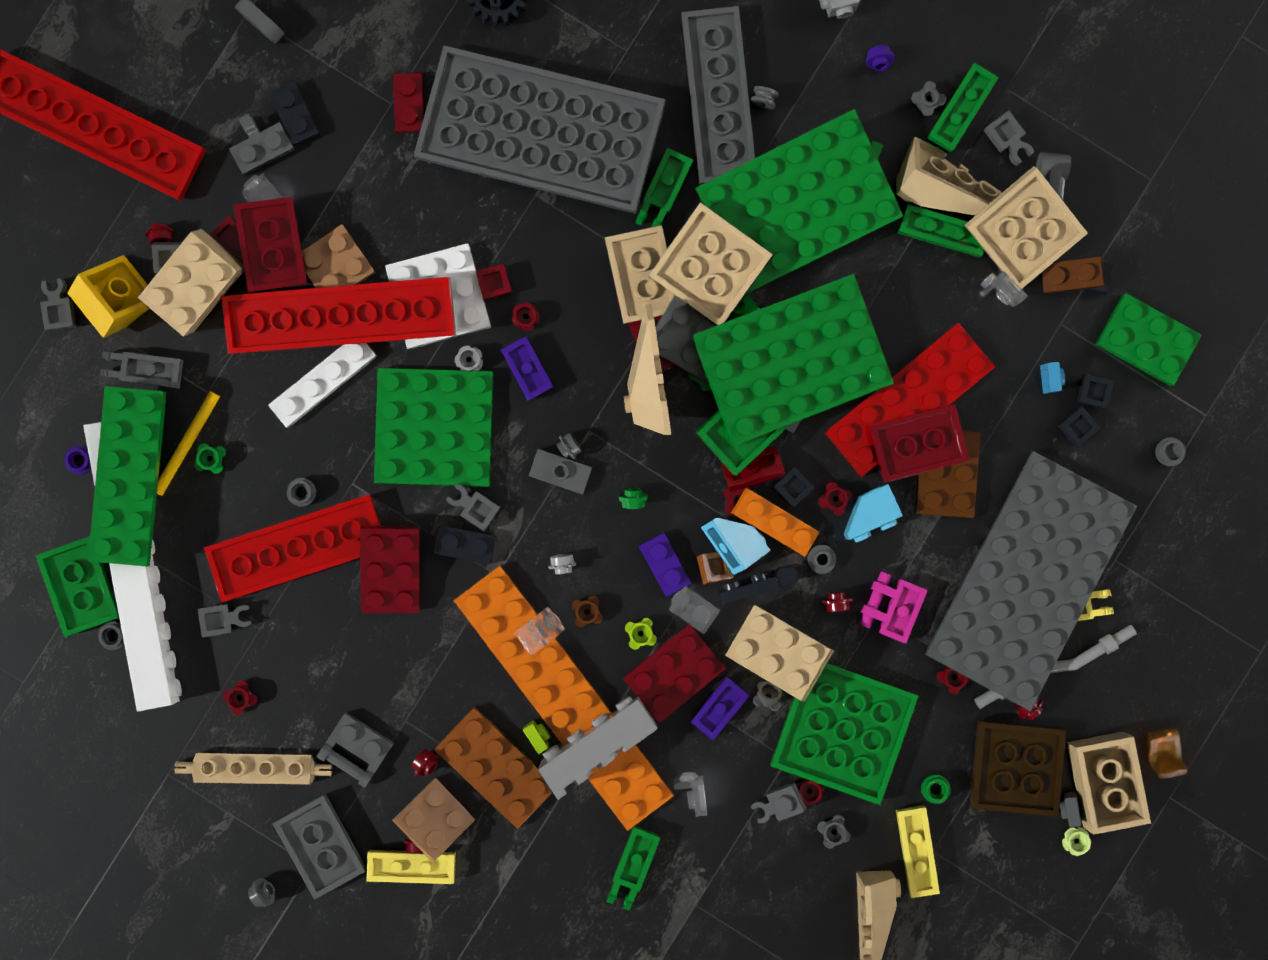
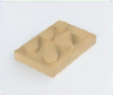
(632, 261)

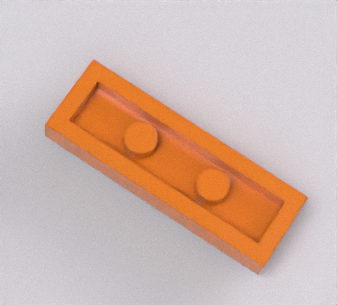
(775, 522)

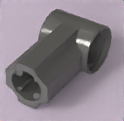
(1054, 169)

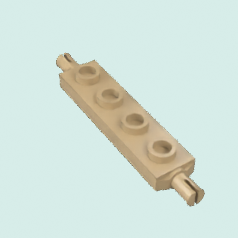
(253, 768)

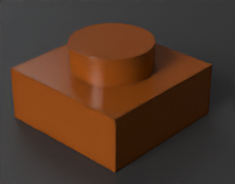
(713, 568)

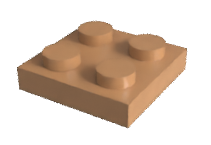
(336, 261)
(433, 820)

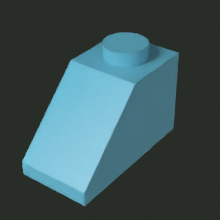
(736, 543)

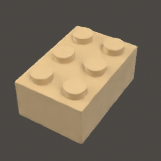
(192, 282)
(779, 653)
(1108, 782)

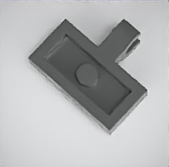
(261, 146)

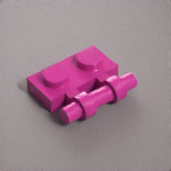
(901, 611)

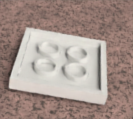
(468, 300)

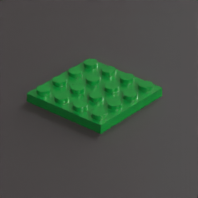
(433, 427)
(846, 733)

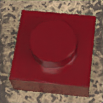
(494, 282)

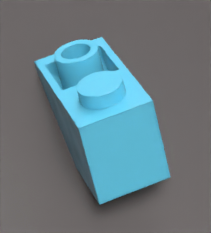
(871, 511)

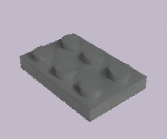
(319, 846)

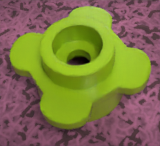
(636, 640)

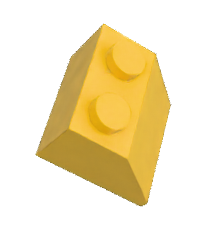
(110, 295)

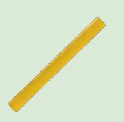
(186, 442)

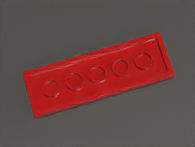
(923, 385)
(290, 548)

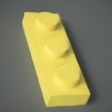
(917, 851)
(410, 867)

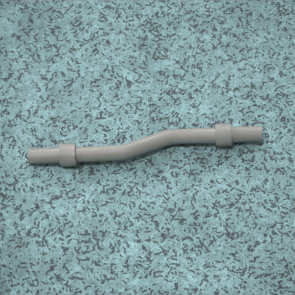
(1106, 645)

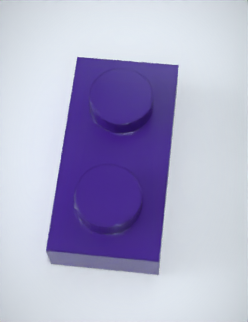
(527, 368)
(665, 564)
(719, 708)

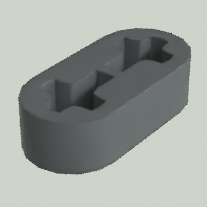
(259, 20)

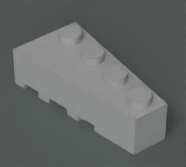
(596, 745)

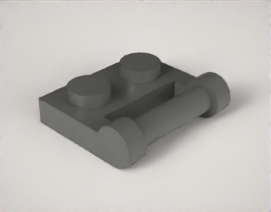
(360, 741)

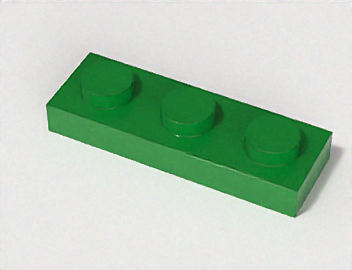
(962, 107)
(939, 230)

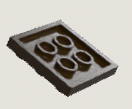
(1017, 768)

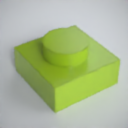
(537, 736)

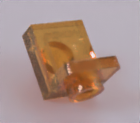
(1165, 753)

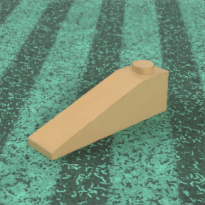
(938, 184)
(646, 381)
(876, 910)

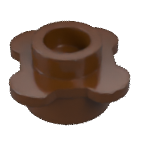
(594, 615)

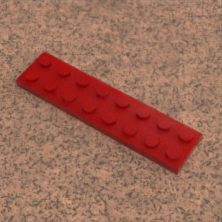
(97, 127)
(339, 315)

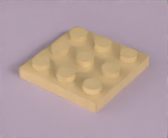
(1026, 228)
(710, 264)

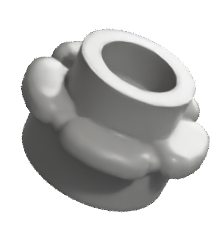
(464, 353)
(562, 563)

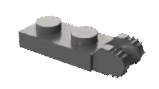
(145, 369)

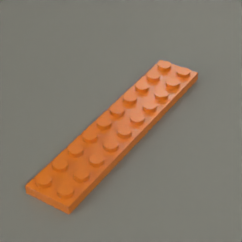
(559, 693)

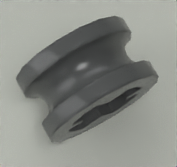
(764, 97)

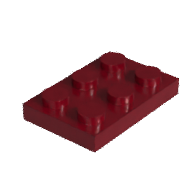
(270, 244)
(919, 443)
(390, 569)
(674, 673)

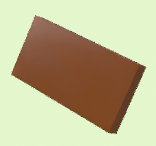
(495, 767)

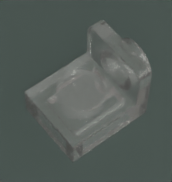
(1007, 289)
(696, 798)

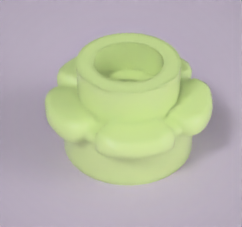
(1083, 844)

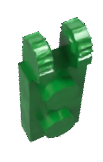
(665, 186)
(634, 864)

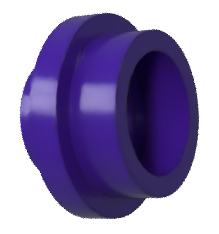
(880, 58)
(71, 460)

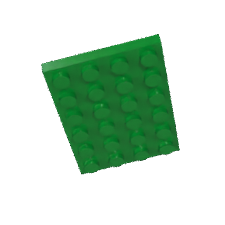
(806, 196)
(792, 359)

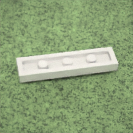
(321, 382)

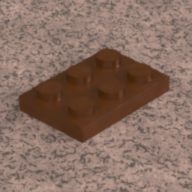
(951, 488)

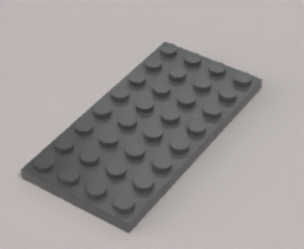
(540, 129)
(1031, 580)

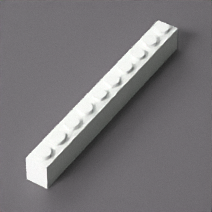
(141, 620)

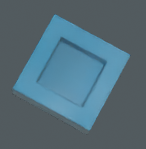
(1052, 377)

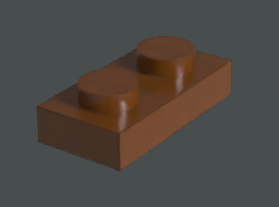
(1073, 275)

